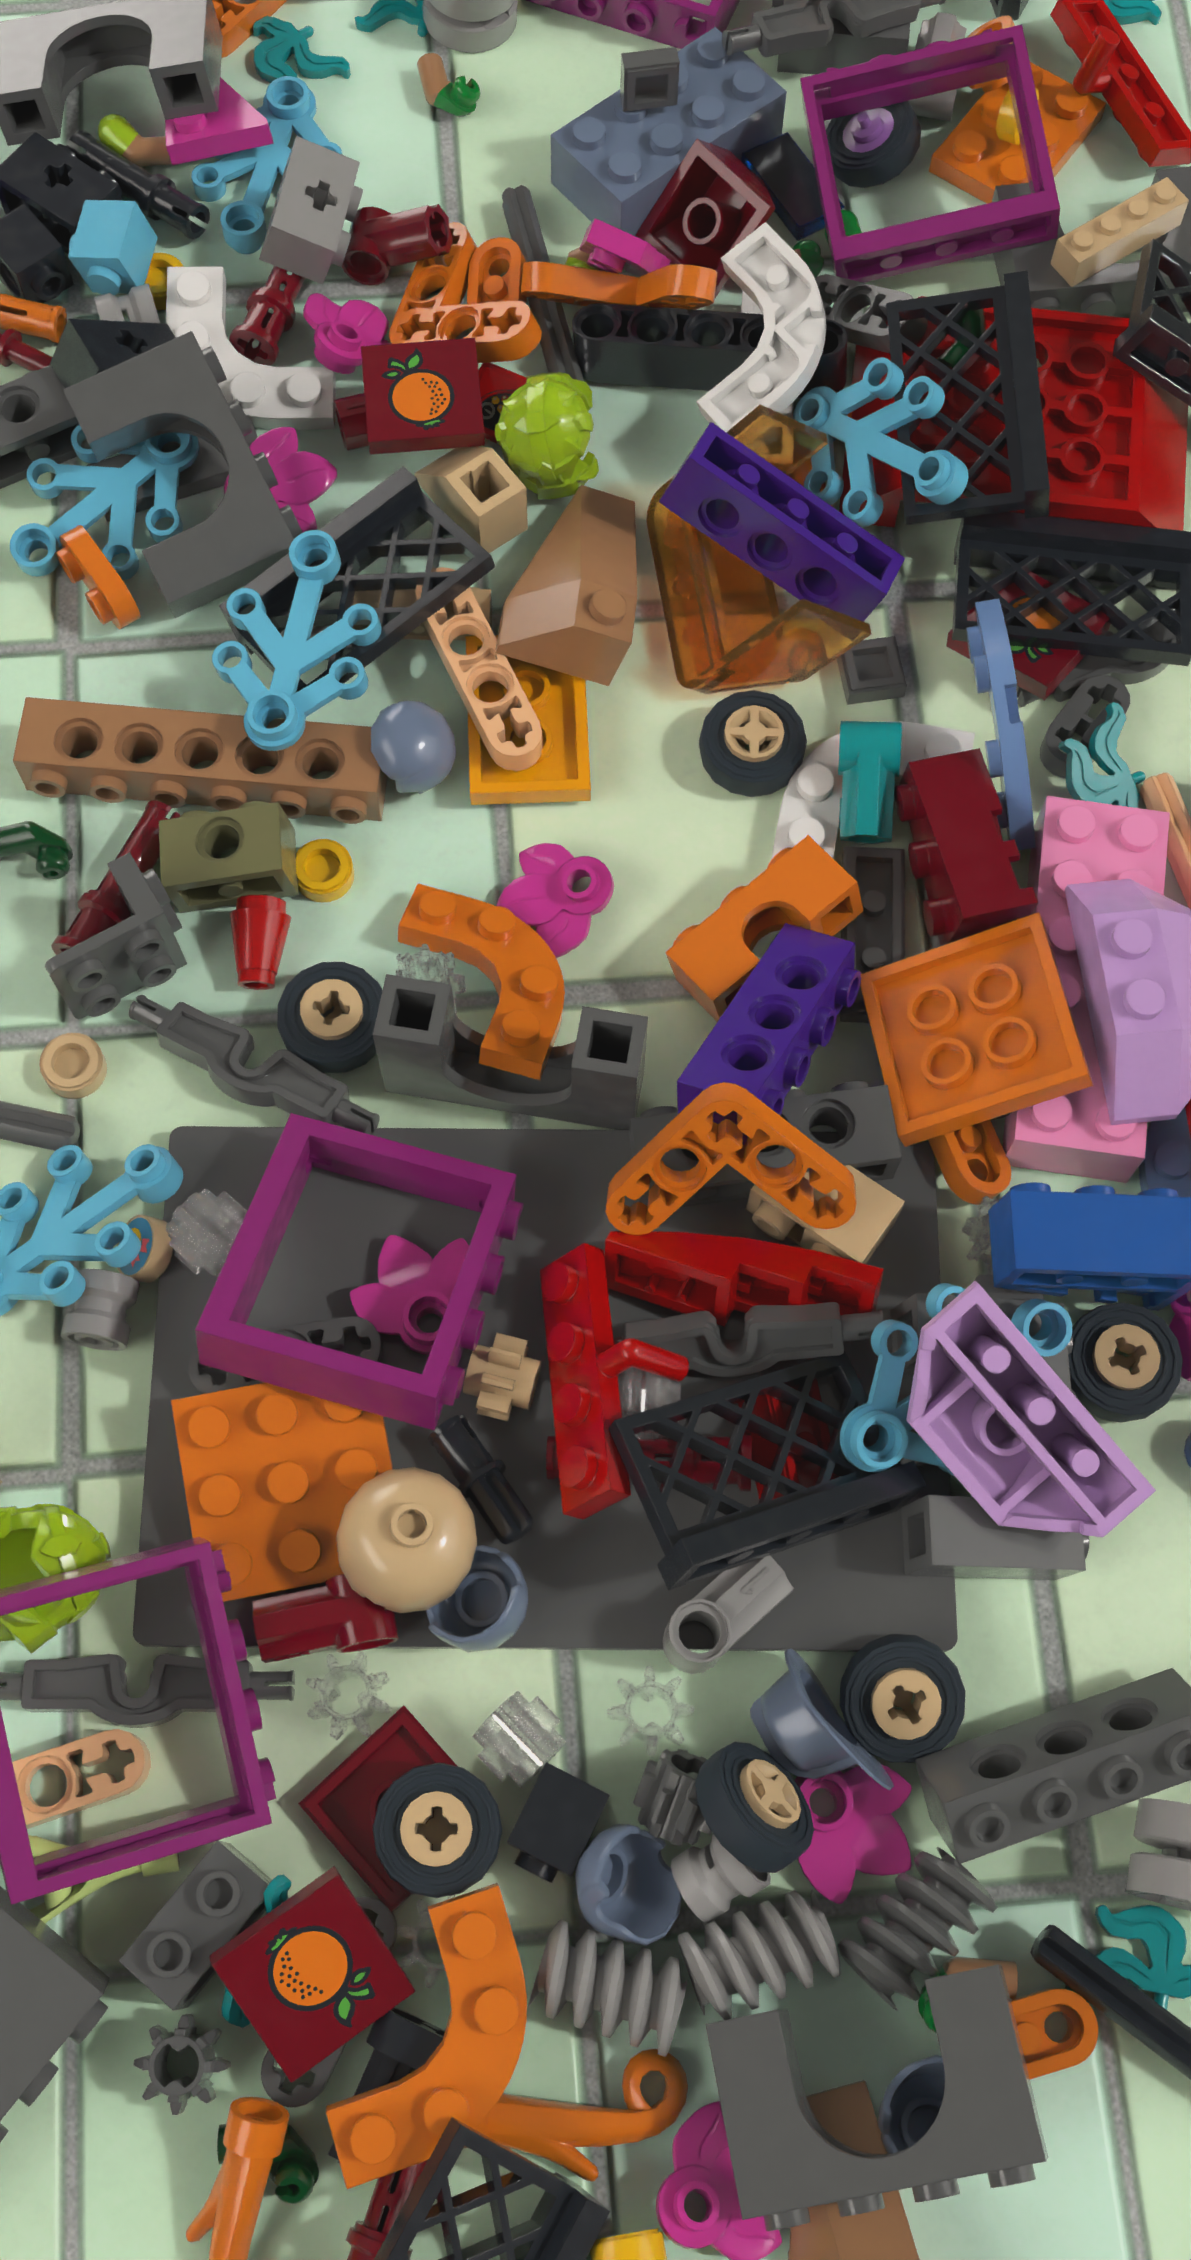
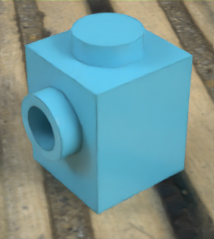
(112, 246)

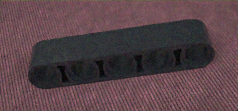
(683, 346)

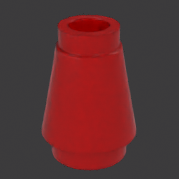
(259, 939)

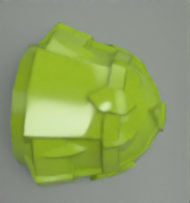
(547, 433)
(38, 1545)

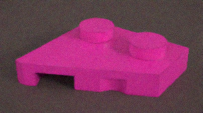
(229, 130)
(618, 251)

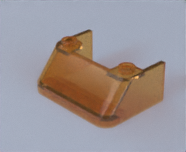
(724, 611)

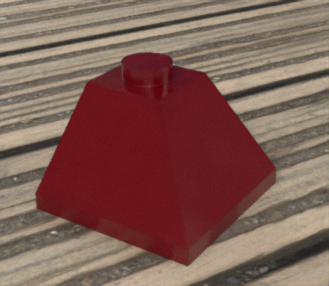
(707, 209)

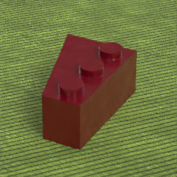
(960, 846)

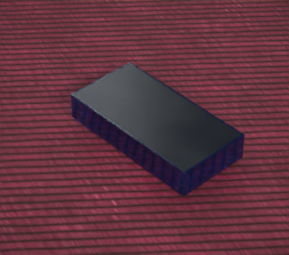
(790, 183)

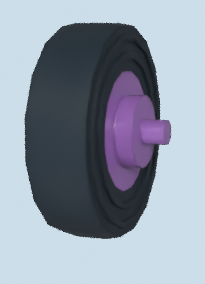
(873, 144)

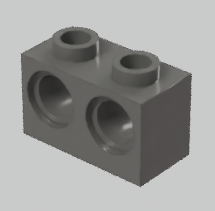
(200, 1917)

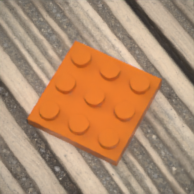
(973, 1030)
(273, 1478)

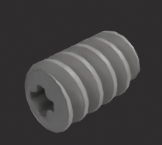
(760, 1953)
(610, 1987)

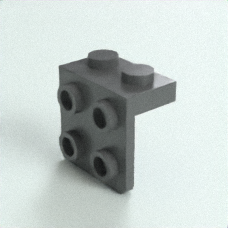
(125, 956)

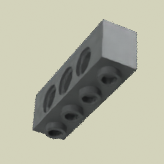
(34, 424)
(852, 1108)
(1060, 1766)

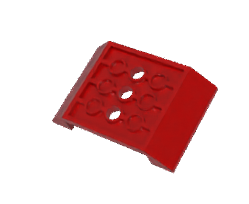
(1107, 429)

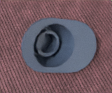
(806, 1729)

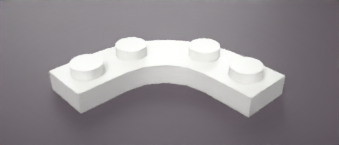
(791, 334)
(266, 393)
(815, 789)

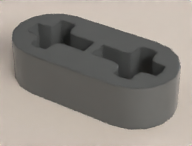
(1075, 718)

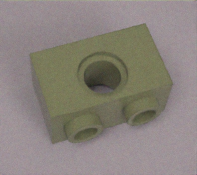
(259, 866)

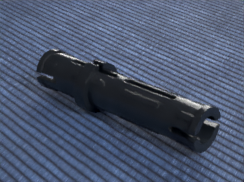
(153, 193)

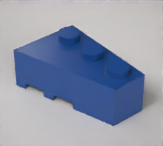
(1092, 1242)

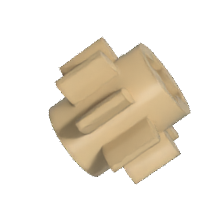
(502, 1377)

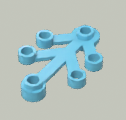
(288, 108)
(936, 473)
(111, 490)
(295, 650)
(59, 1234)
(882, 1409)

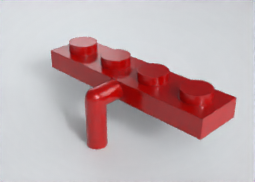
(1125, 81)
(585, 1379)

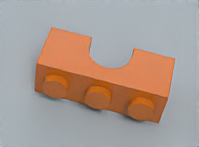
(797, 888)

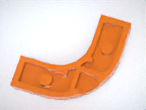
(511, 957)
(471, 2065)

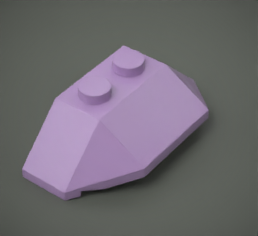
(1137, 995)
(1015, 1426)

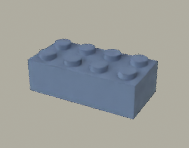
(621, 161)

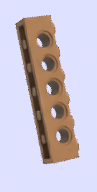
(59, 730)

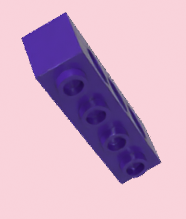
(780, 527)
(776, 1020)

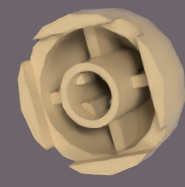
(406, 1540)

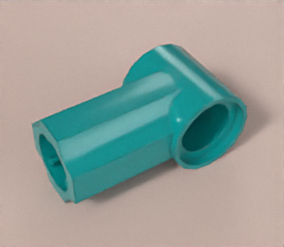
(869, 767)

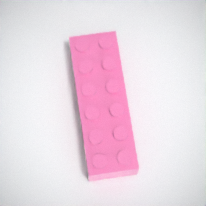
(1074, 846)

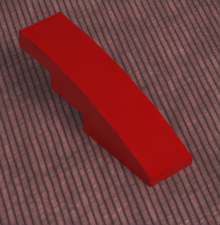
(733, 1273)

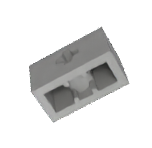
(311, 210)

